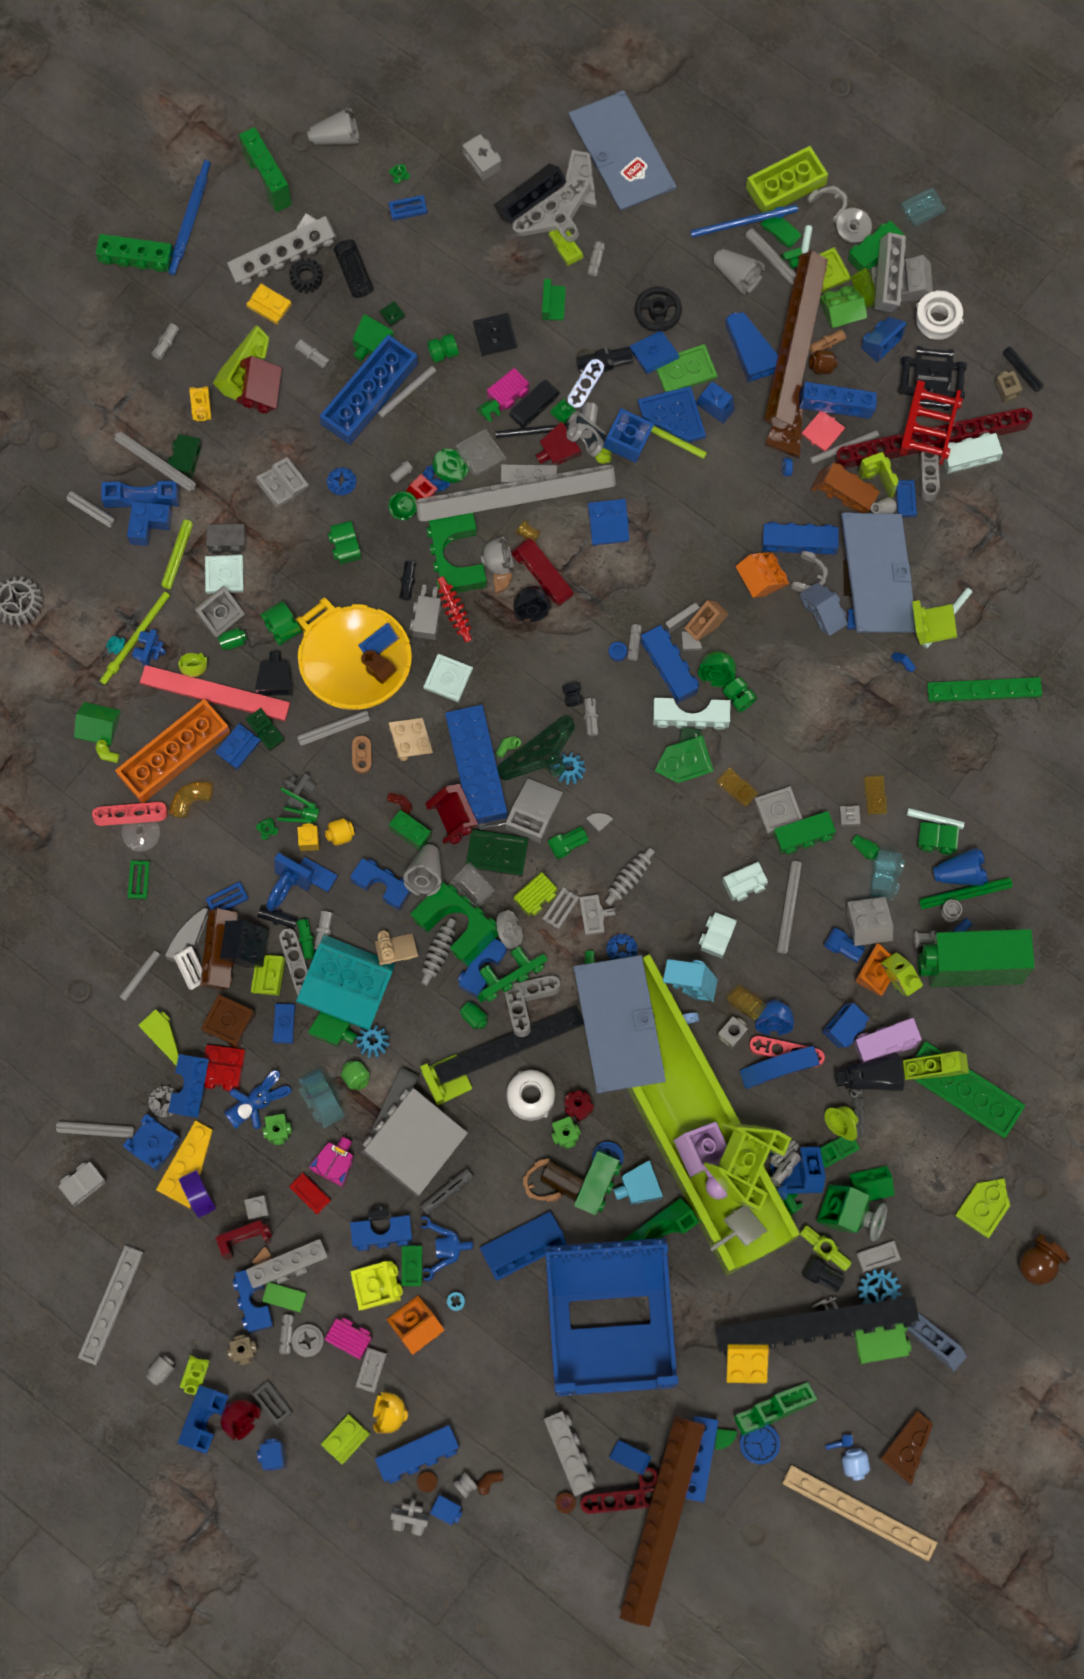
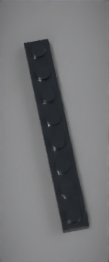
(508, 1046)

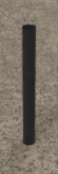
(525, 431)

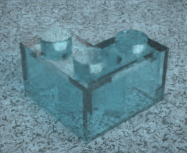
(885, 872)
(320, 1097)

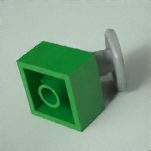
(848, 1211)

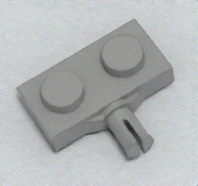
(593, 914)

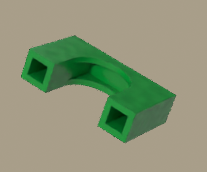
(259, 157)
(444, 532)
(447, 901)

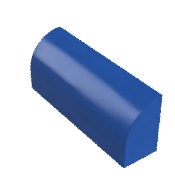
(522, 1246)

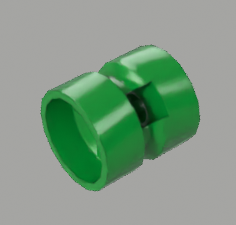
(441, 348)
(735, 690)

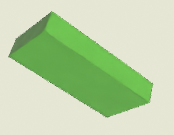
(284, 1297)

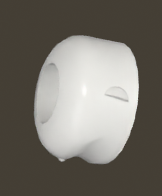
(943, 303)
(535, 1110)

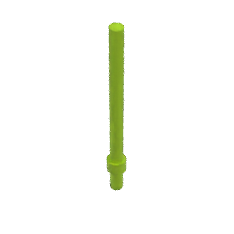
(113, 667)

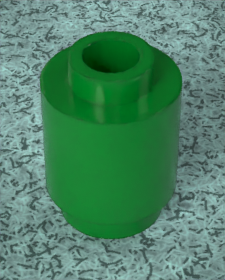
(232, 639)
(474, 1016)

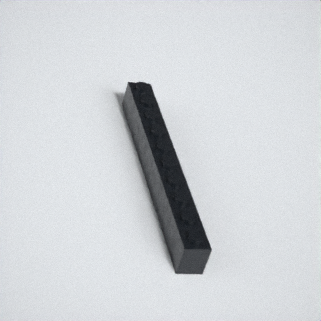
(820, 1324)

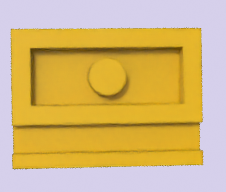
(269, 304)

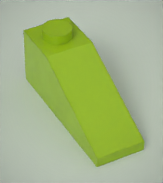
(161, 1033)

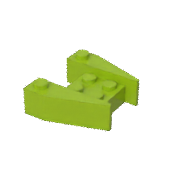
(744, 1161)

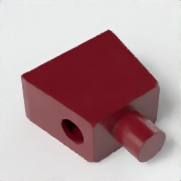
(557, 447)

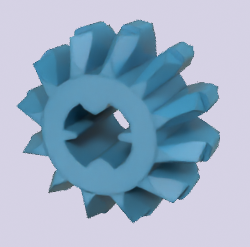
(577, 769)
(380, 1039)

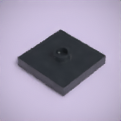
(494, 334)

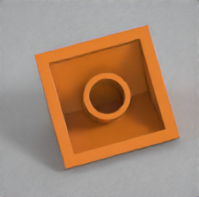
(873, 974)

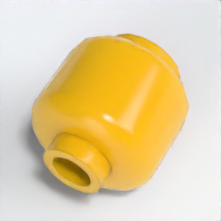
(339, 832)

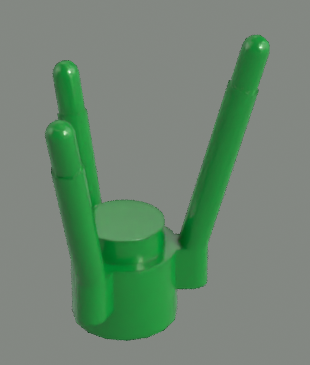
(308, 814)

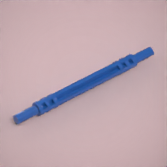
(189, 217)

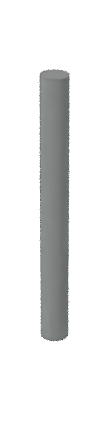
(407, 391)
(831, 452)

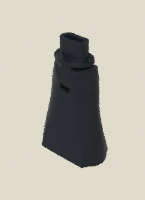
(875, 1074)

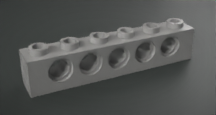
(288, 241)

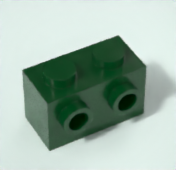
(185, 454)

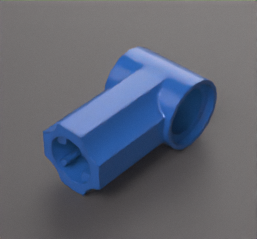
(840, 943)

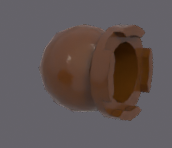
(1041, 1263)

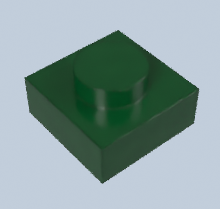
(392, 314)
(688, 733)

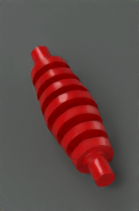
(454, 609)

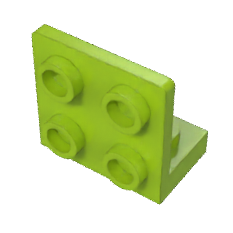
(879, 465)
(934, 623)
(448, 1091)

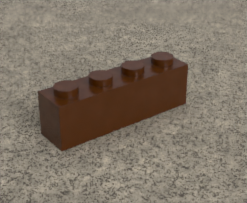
(215, 971)

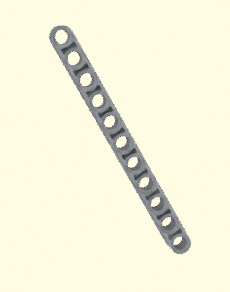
(515, 492)

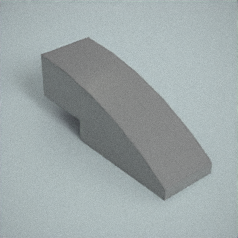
(188, 935)

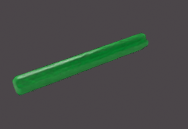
(965, 893)

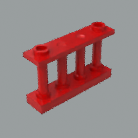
(913, 427)

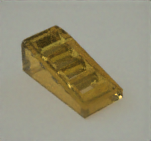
(745, 1002)

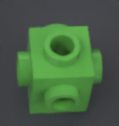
(277, 1122)
(561, 1127)

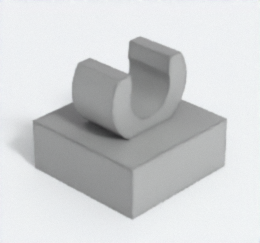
(849, 816)

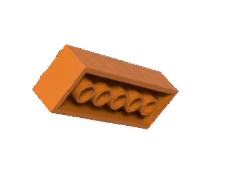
(173, 751)

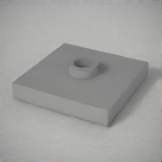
(778, 809)

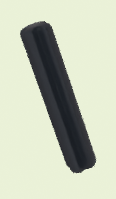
(1023, 369)

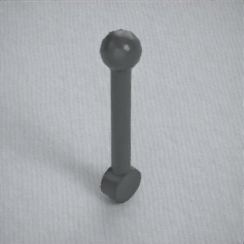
(482, 827)

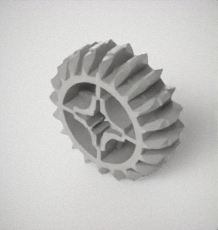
(24, 598)

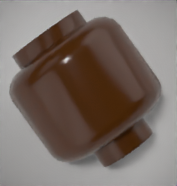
(823, 362)

